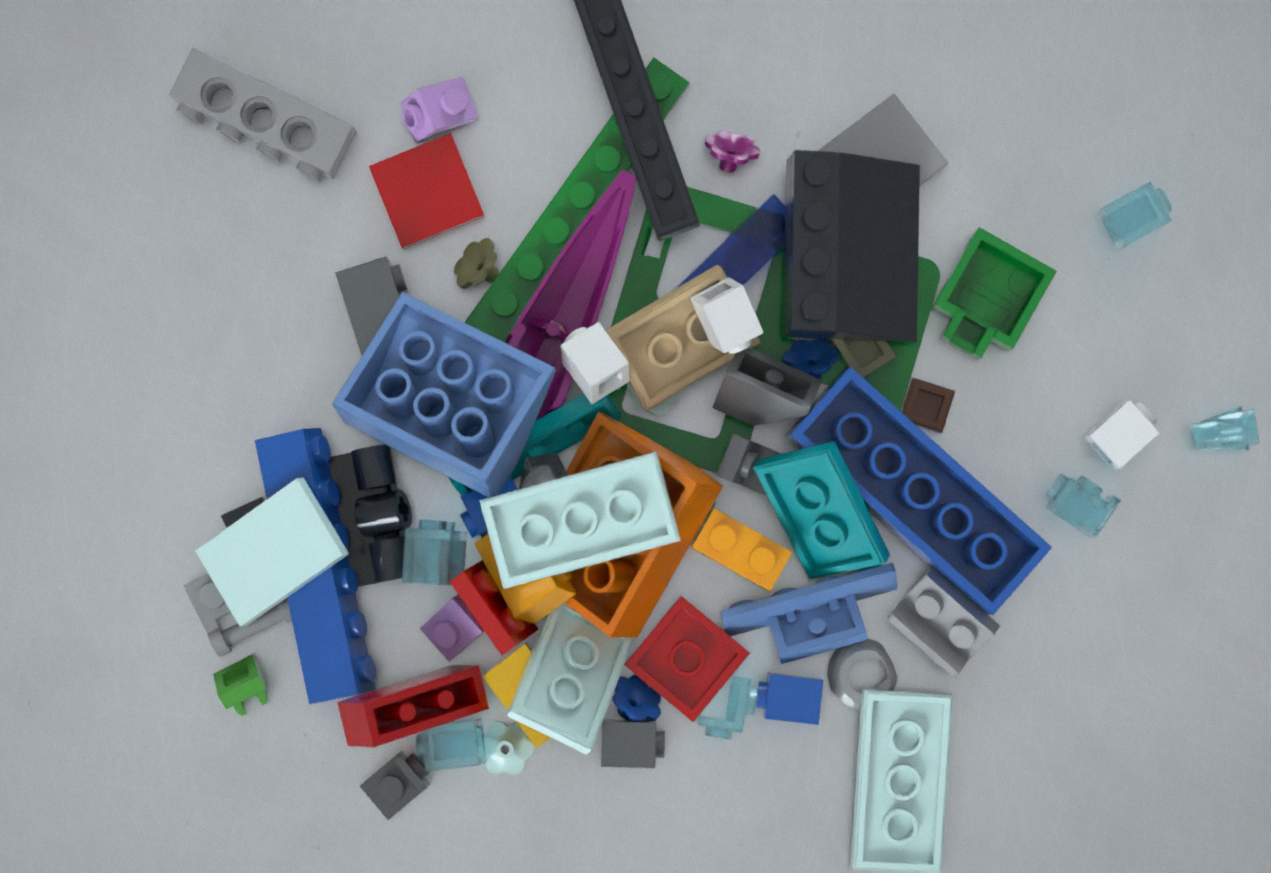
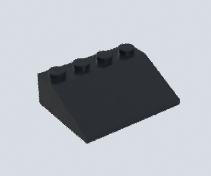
(850, 247)

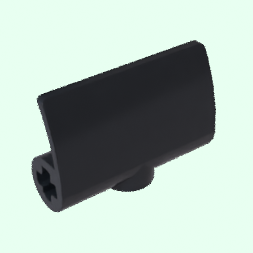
(372, 512)

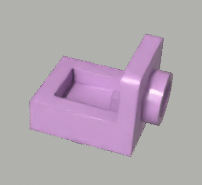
(438, 108)
(452, 628)

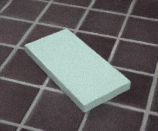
(580, 520)
(901, 781)

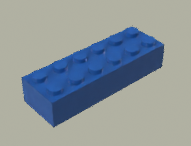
(922, 492)

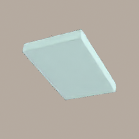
(271, 552)
(569, 679)

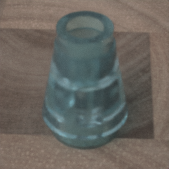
(1227, 431)

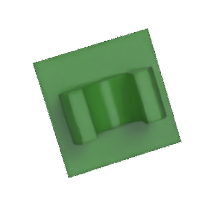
(239, 683)

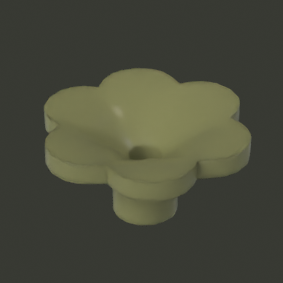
(477, 264)

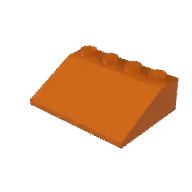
(625, 590)

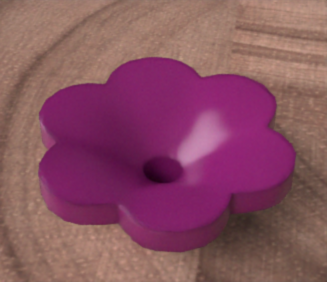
(731, 149)

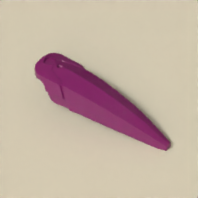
(574, 287)

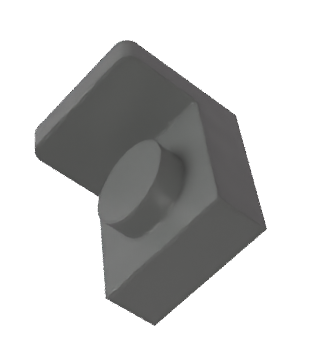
(739, 462)
(396, 783)

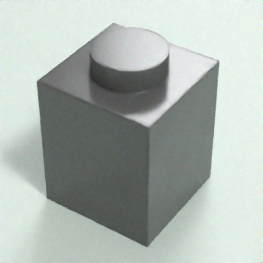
(631, 743)

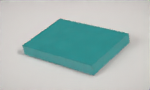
(821, 510)

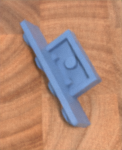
(814, 616)

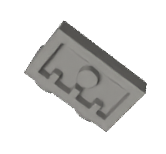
(942, 622)

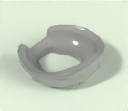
(843, 660)

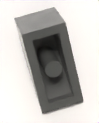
(370, 295)
(764, 389)

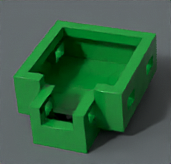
(990, 294)

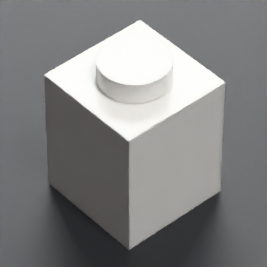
(727, 316)
(594, 362)
(1123, 434)

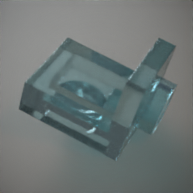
(740, 702)

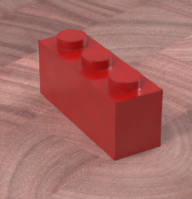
(413, 705)

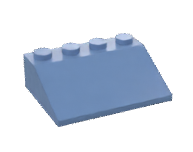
(446, 395)

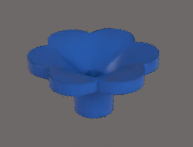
(812, 356)
(636, 700)

